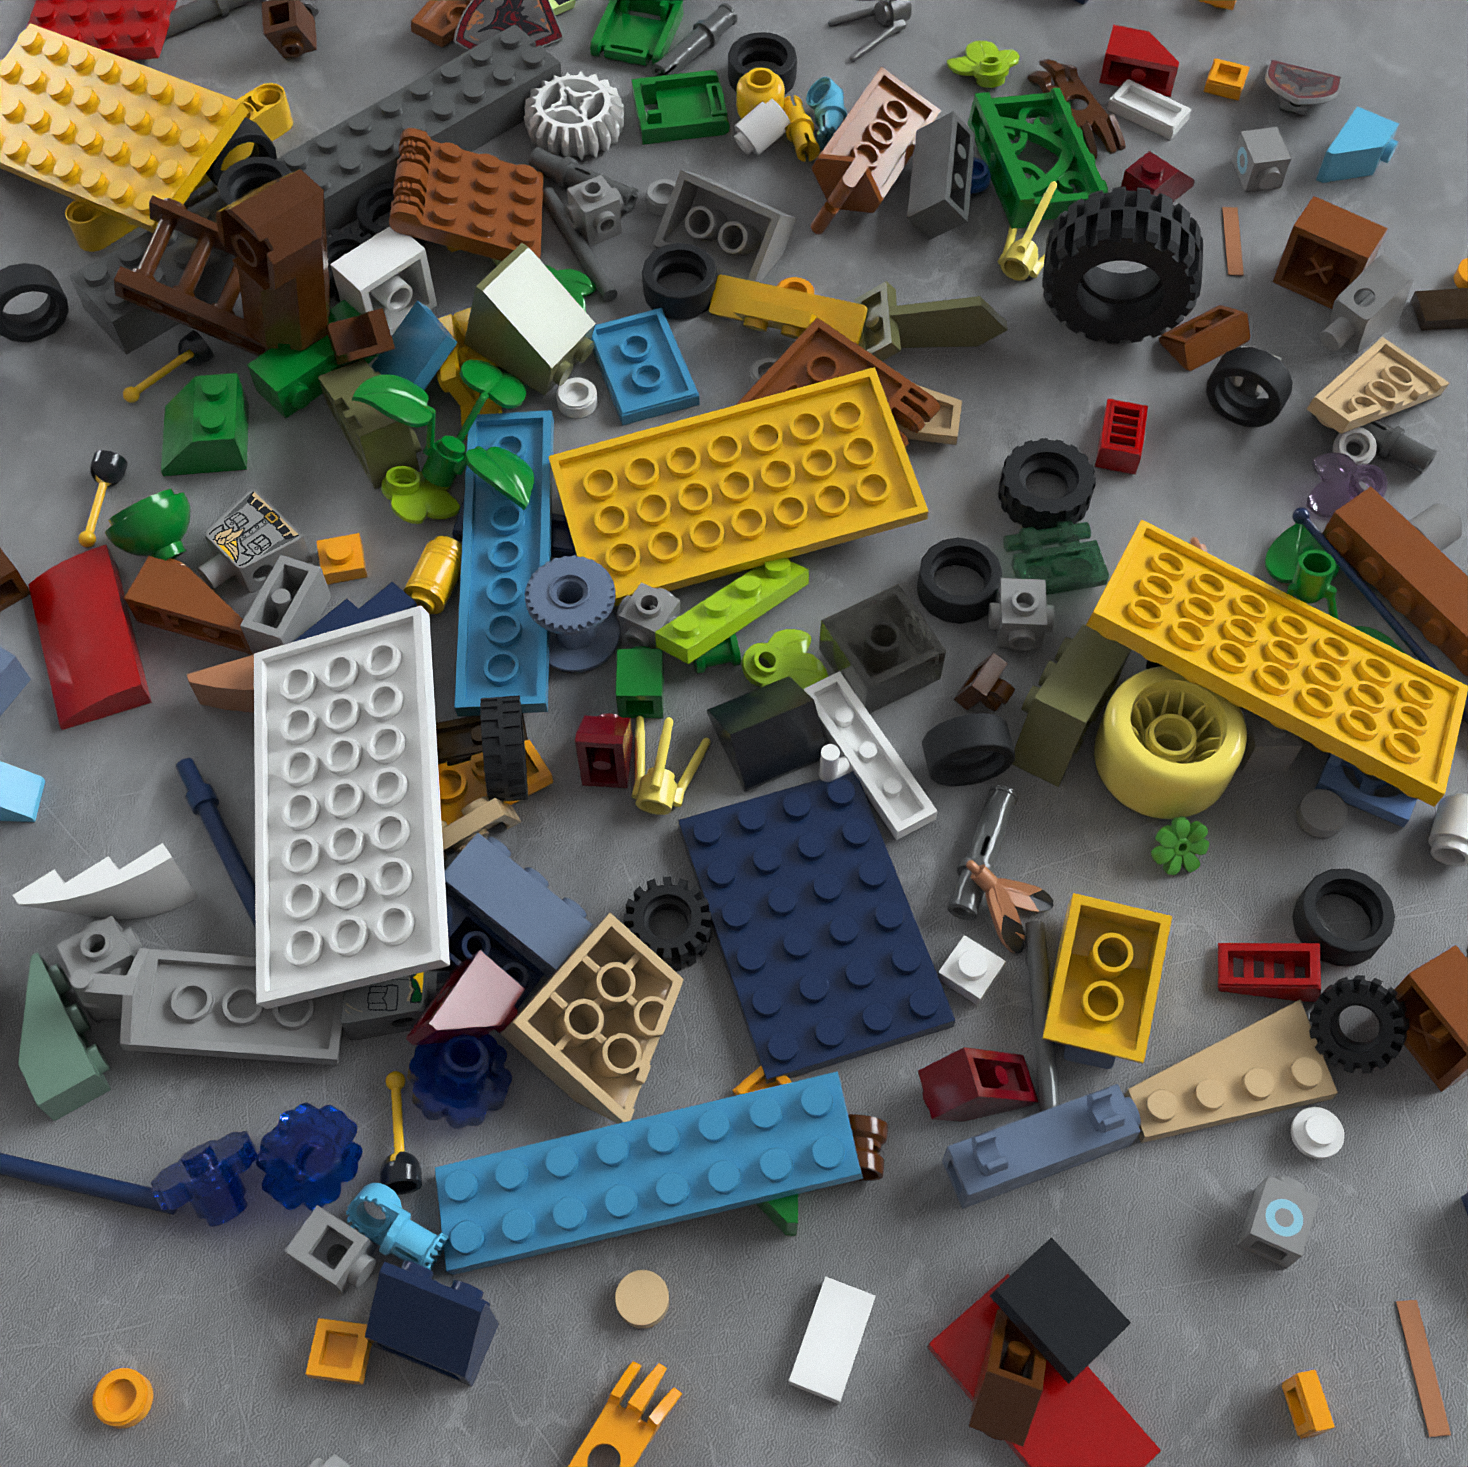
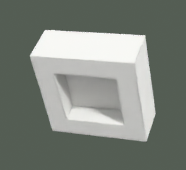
(971, 970)

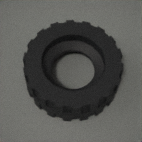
(1051, 458)
(504, 748)

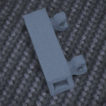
(1041, 1145)

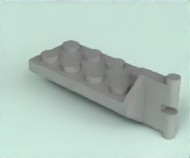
(209, 1009)

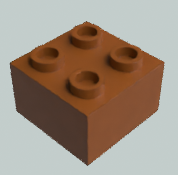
(1327, 251)
(1438, 1016)

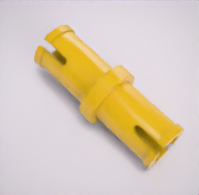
(800, 129)

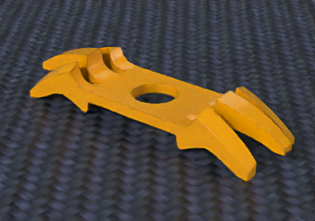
(624, 1427)

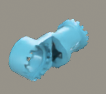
(828, 110)
(396, 1232)

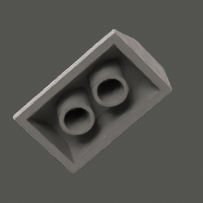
(731, 227)

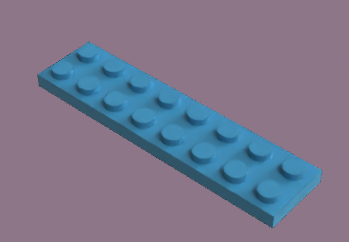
(502, 546)
(646, 1173)

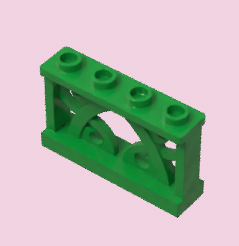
(1005, 118)

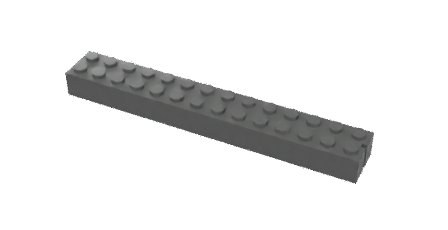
(456, 103)

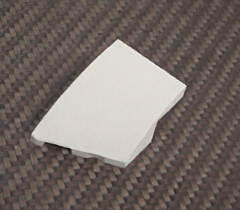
(137, 890)

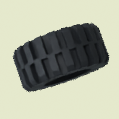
(1123, 228)

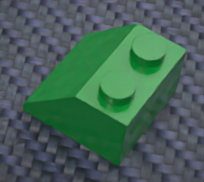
(206, 427)

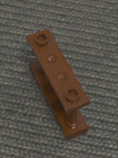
(179, 301)

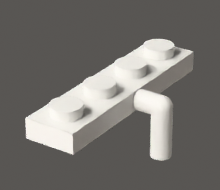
(869, 755)

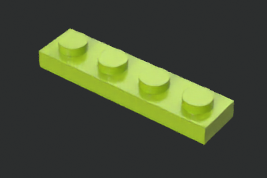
(731, 609)

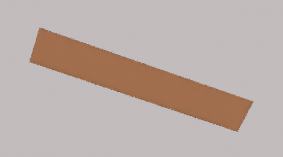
(1232, 241)
(1423, 1368)

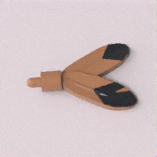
(1003, 898)

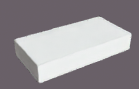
(1149, 109)
(832, 1340)

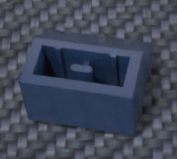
(431, 1322)

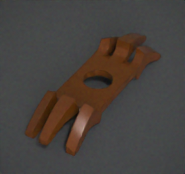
(1089, 119)

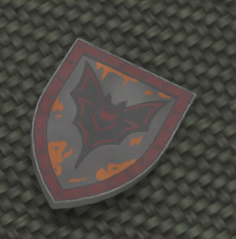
(490, 17)
(1300, 86)

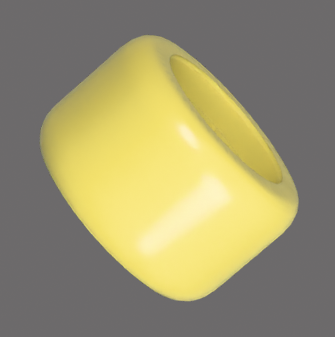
(1168, 744)

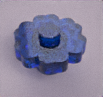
(459, 1079)
(309, 1156)
(209, 1179)

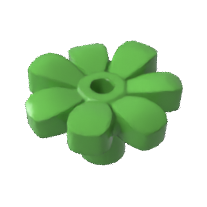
(1180, 845)

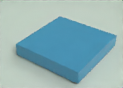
(420, 347)

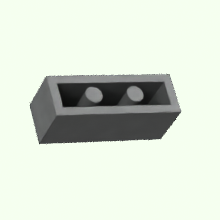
(941, 176)

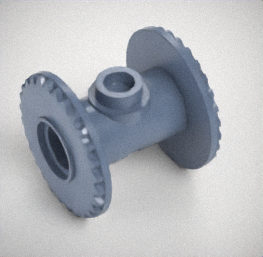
(574, 603)

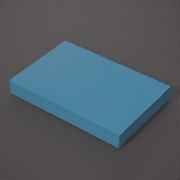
(643, 367)

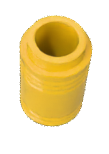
(435, 574)

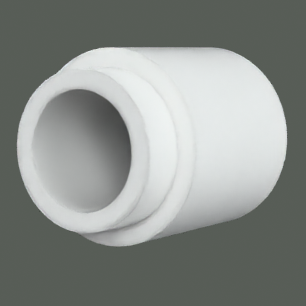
(761, 127)
(1450, 831)

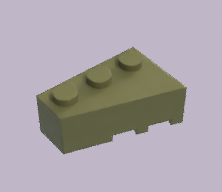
(373, 437)
(1067, 702)

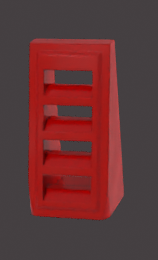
(1117, 456)
(1288, 954)

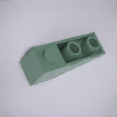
(53, 1047)

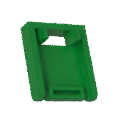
(636, 37)
(687, 107)

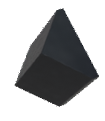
(769, 732)
(1060, 1310)

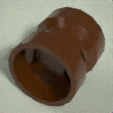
(869, 1136)

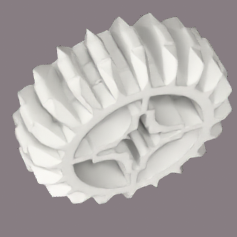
(574, 115)

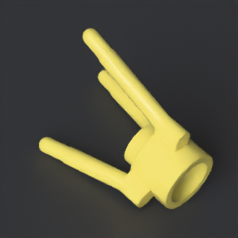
(1021, 257)
(657, 790)

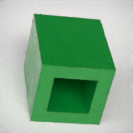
(640, 682)

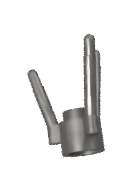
(887, 12)

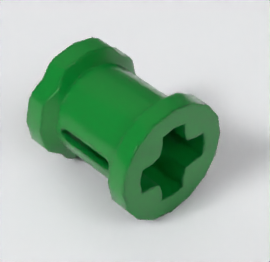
(723, 653)

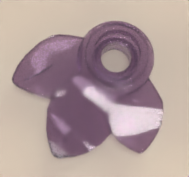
(1341, 482)

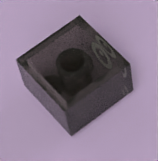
(882, 648)

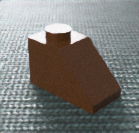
(1007, 1384)

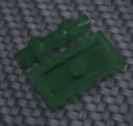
(1062, 567)

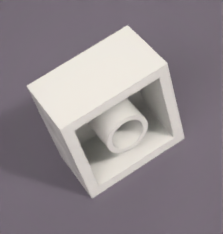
(386, 274)

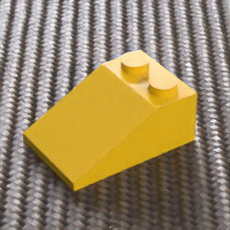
(1106, 977)

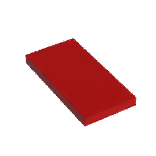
(1072, 1422)

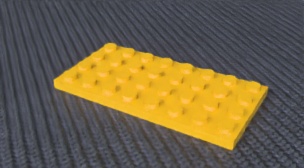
(106, 125)
(740, 485)
(1284, 661)

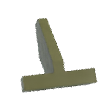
(926, 324)

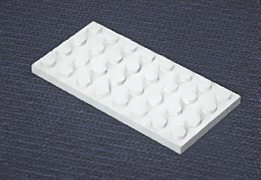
(347, 811)

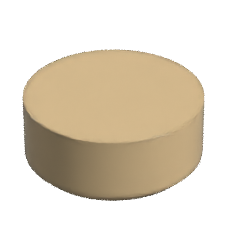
(642, 1299)

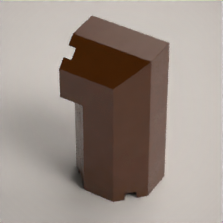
(281, 260)

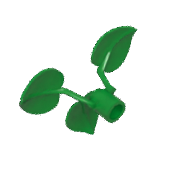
(446, 457)
(1303, 562)

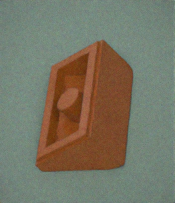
(1207, 336)

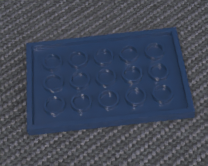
(814, 927)

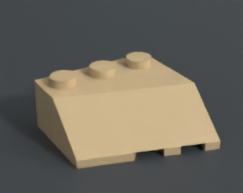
(599, 1020)

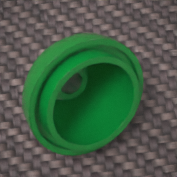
(152, 526)

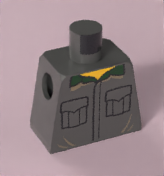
(390, 1004)

